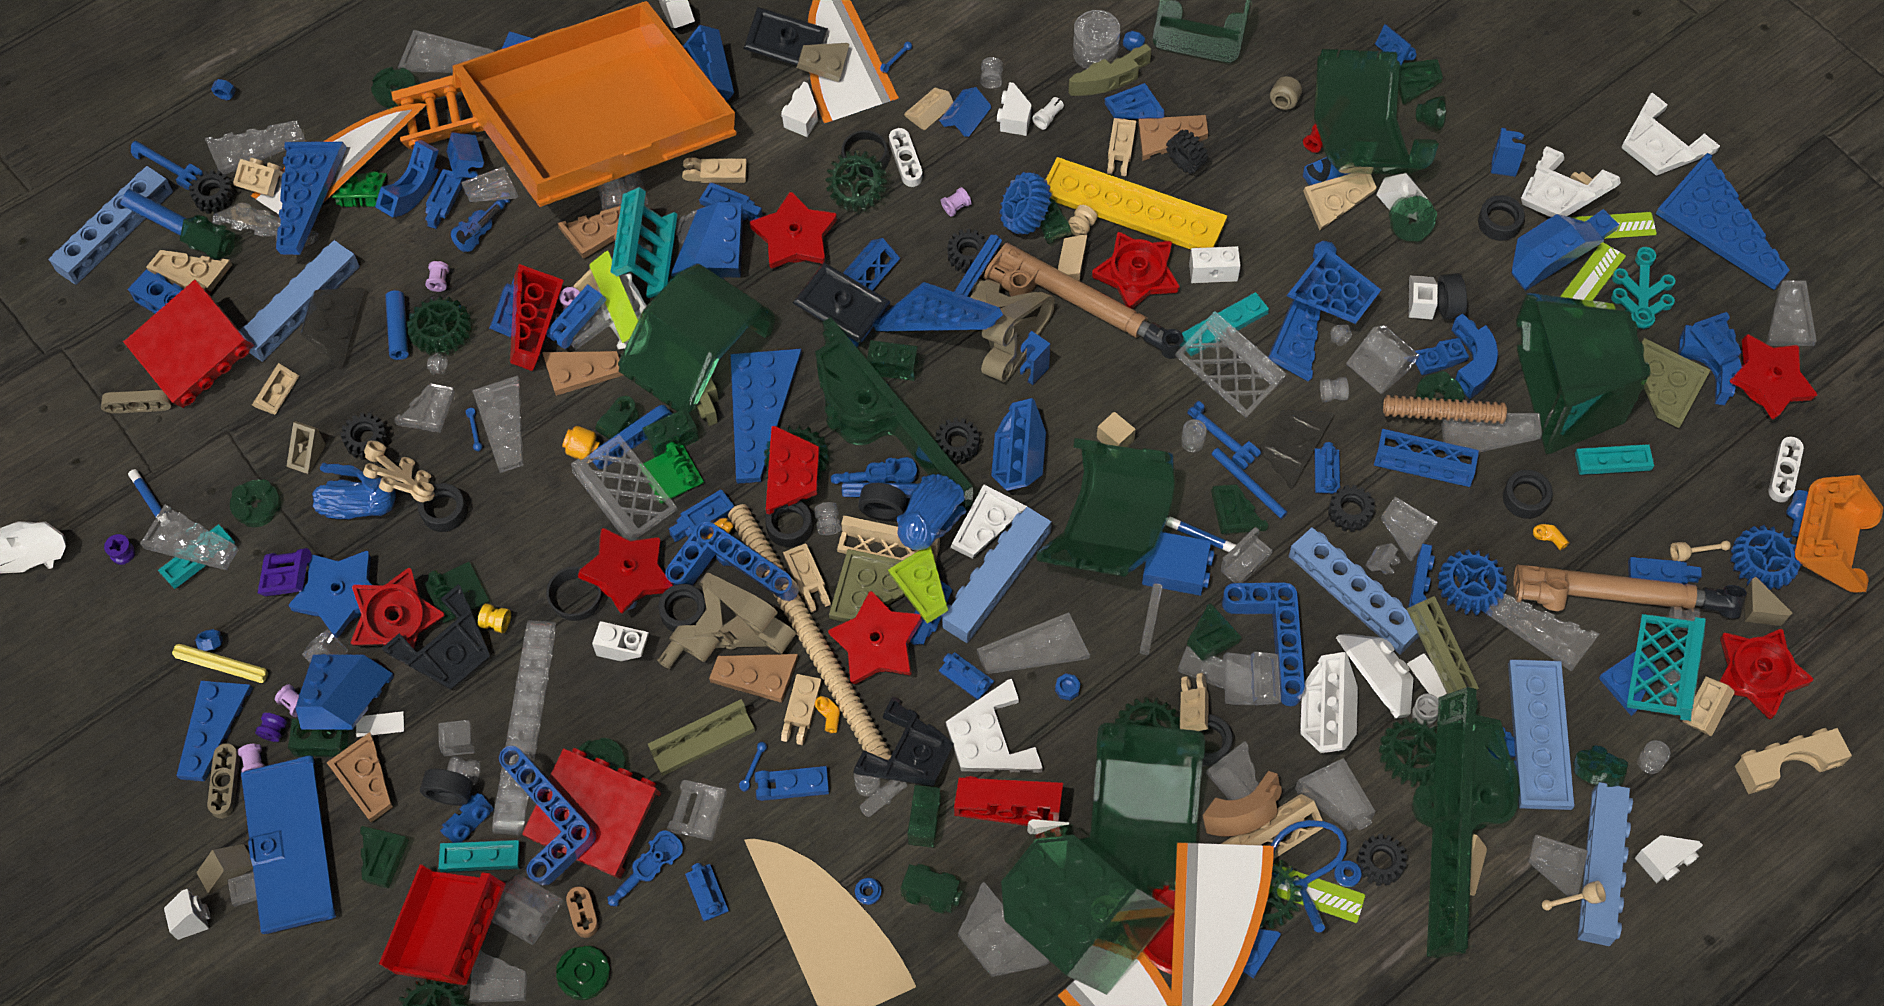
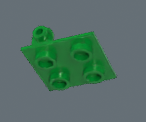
(360, 187)
(674, 471)

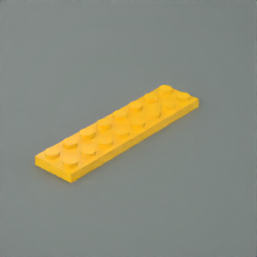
(1135, 206)

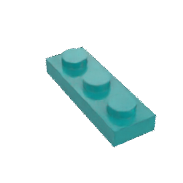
(1614, 459)
(180, 570)
(479, 856)

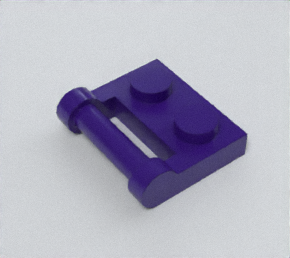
(283, 579)

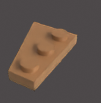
(1157, 131)
(593, 232)
(755, 674)
(363, 777)

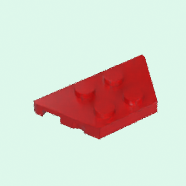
(791, 469)

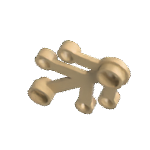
(420, 488)

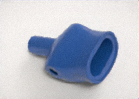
(1796, 510)

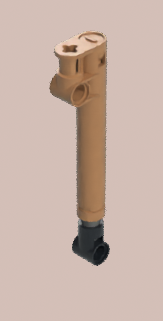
(1015, 267)
(1553, 585)

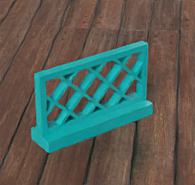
(1688, 674)

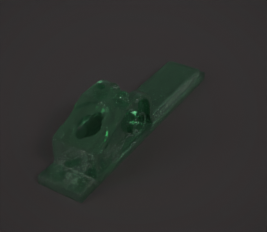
(866, 408)
(1487, 797)

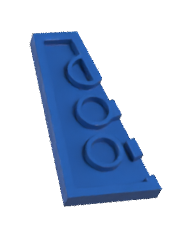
(1296, 340)
(210, 724)

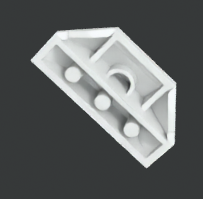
(1382, 670)
(1330, 704)

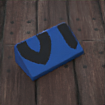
(1321, 171)

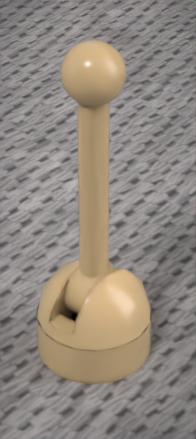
(1681, 551)
(1592, 892)

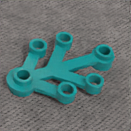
(1643, 292)

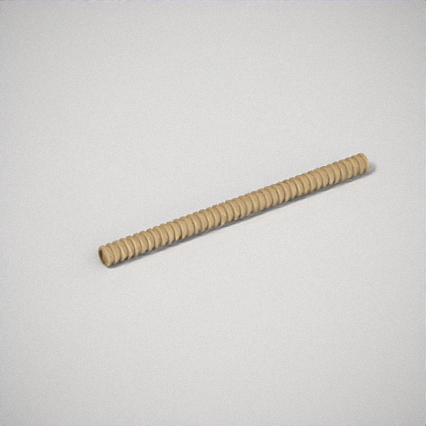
(814, 641)

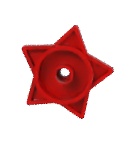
(794, 232)
(1137, 269)
(1772, 375)
(626, 569)
(397, 596)
(889, 651)
(1762, 669)

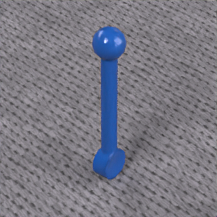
(885, 67)
(470, 412)
(744, 784)

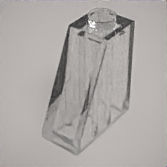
(1338, 795)

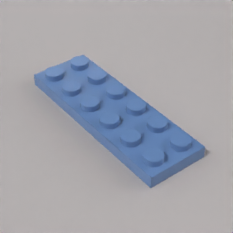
(1540, 734)

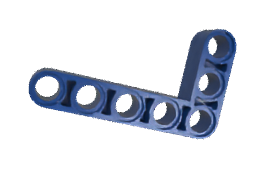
(735, 557)
(1282, 632)
(552, 809)

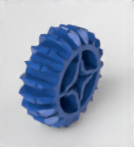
(1025, 203)
(1778, 553)
(1468, 570)

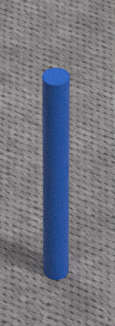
(1249, 483)

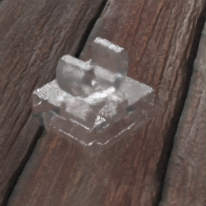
(1382, 557)

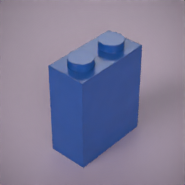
(1179, 564)

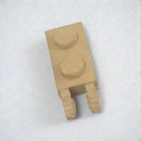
(1121, 144)
(715, 170)
(806, 575)
(1194, 704)
(801, 706)

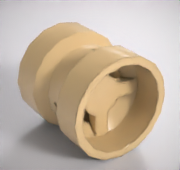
(1082, 220)

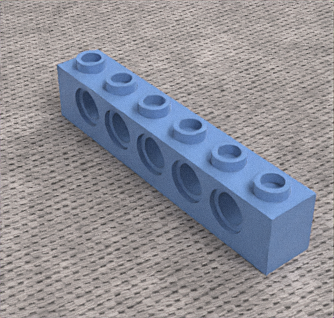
(107, 228)
(1340, 586)

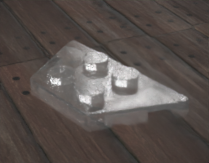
(993, 940)

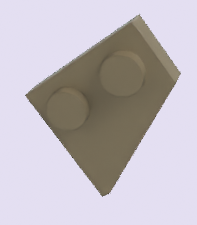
(824, 59)

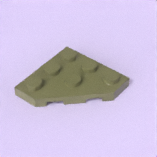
(1672, 382)
(859, 576)

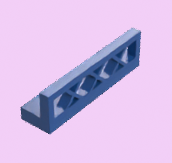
(866, 258)
(1426, 462)

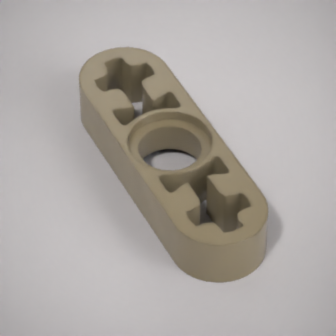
(135, 401)
(228, 791)

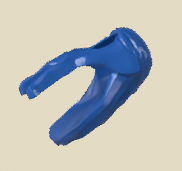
(351, 499)
(930, 512)

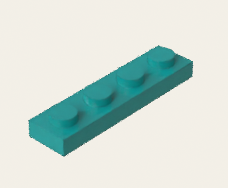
(1237, 315)

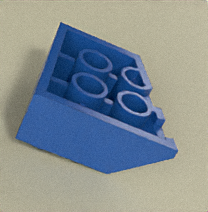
(714, 240)
(1335, 287)
(339, 690)

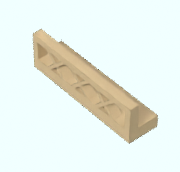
(876, 532)
(1287, 814)

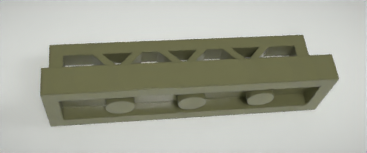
(1438, 647)
(701, 737)

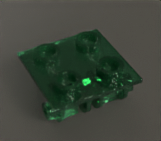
(464, 575)

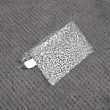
(1245, 557)

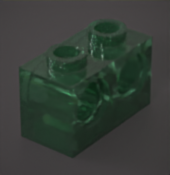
(893, 359)
(673, 428)
(317, 743)
(924, 816)

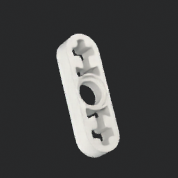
(907, 148)
(1778, 476)

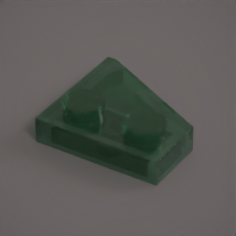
(1418, 78)
(1234, 511)
(1212, 634)
(381, 855)

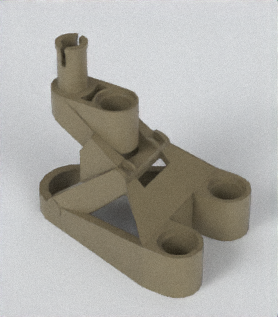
(1002, 337)
(731, 621)

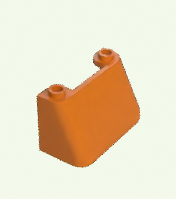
(1831, 528)

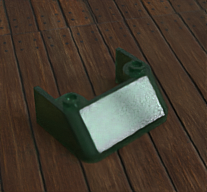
(1197, 38)

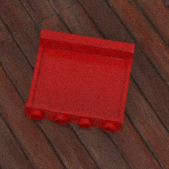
(188, 344)
(606, 799)
(442, 925)

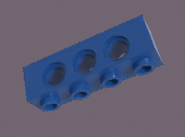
(153, 291)

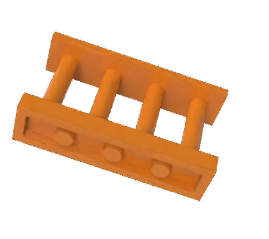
(428, 93)

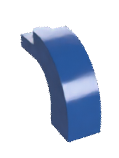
(414, 183)
(1693, 349)
(1484, 353)

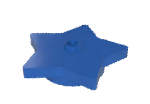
(331, 592)

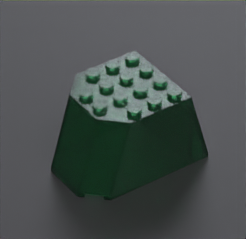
(1579, 366)
(1079, 906)

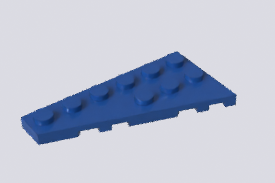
(303, 189)
(938, 309)
(759, 399)

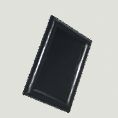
(781, 36)
(842, 299)

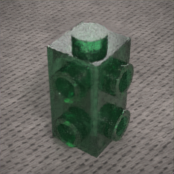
(207, 237)
(930, 888)

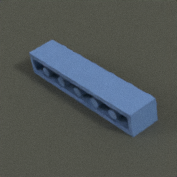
(290, 306)
(996, 574)
(1605, 862)

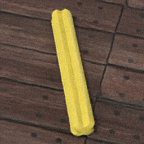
(220, 663)

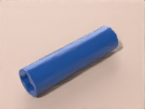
(153, 211)
(396, 325)

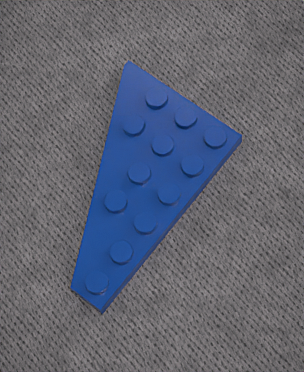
(1712, 214)

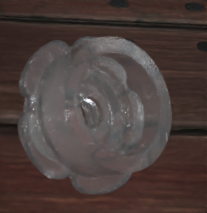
(1340, 334)
(437, 364)

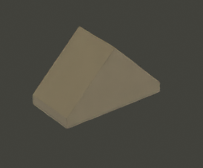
(304, 447)
(1764, 606)
(224, 865)

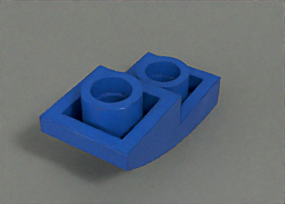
(1444, 355)

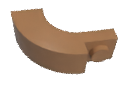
(1244, 814)

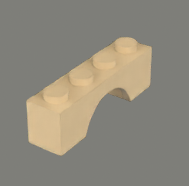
(1821, 750)

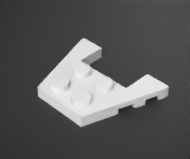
(1657, 146)
(1561, 195)
(979, 738)

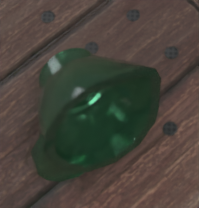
(1432, 112)

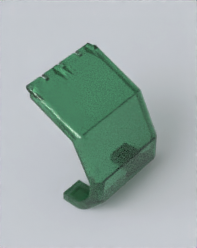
(1358, 114)
(688, 333)
(1118, 510)
(1146, 797)

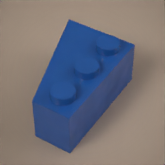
(708, 53)

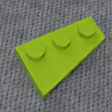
(921, 584)

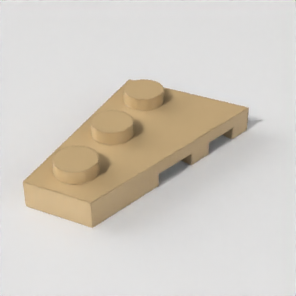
(1337, 196)
(183, 269)

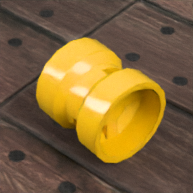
(494, 618)

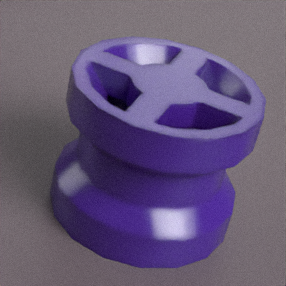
(125, 549)
(271, 727)

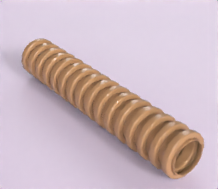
(1445, 409)

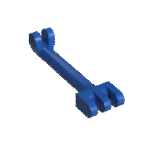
(139, 149)
(1241, 452)

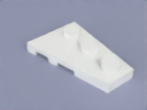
(985, 521)

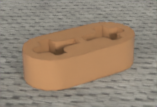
(576, 913)

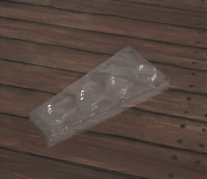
(253, 144)
(261, 221)
(180, 537)
(1037, 646)

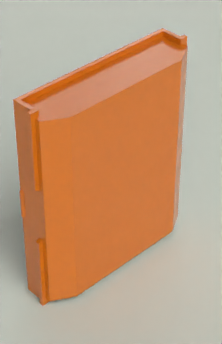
(593, 102)

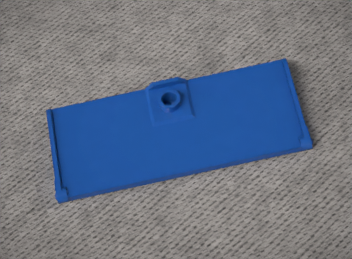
(287, 845)

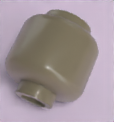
(1285, 93)

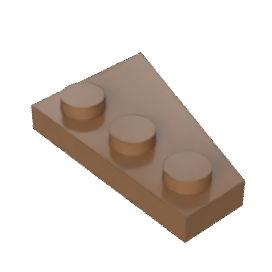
(580, 369)

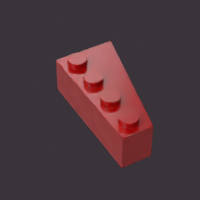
(533, 307)
(1008, 800)

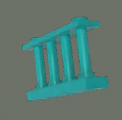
(627, 242)

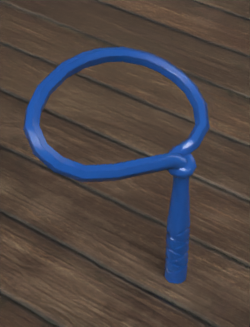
(1307, 901)

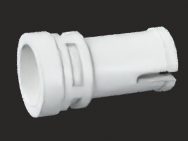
(1045, 116)

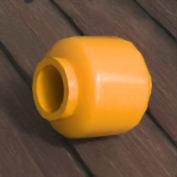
(580, 442)

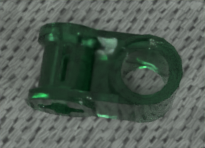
(1055, 224)
(617, 417)

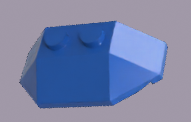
(1551, 248)
(1019, 446)

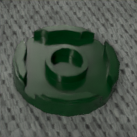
(583, 972)

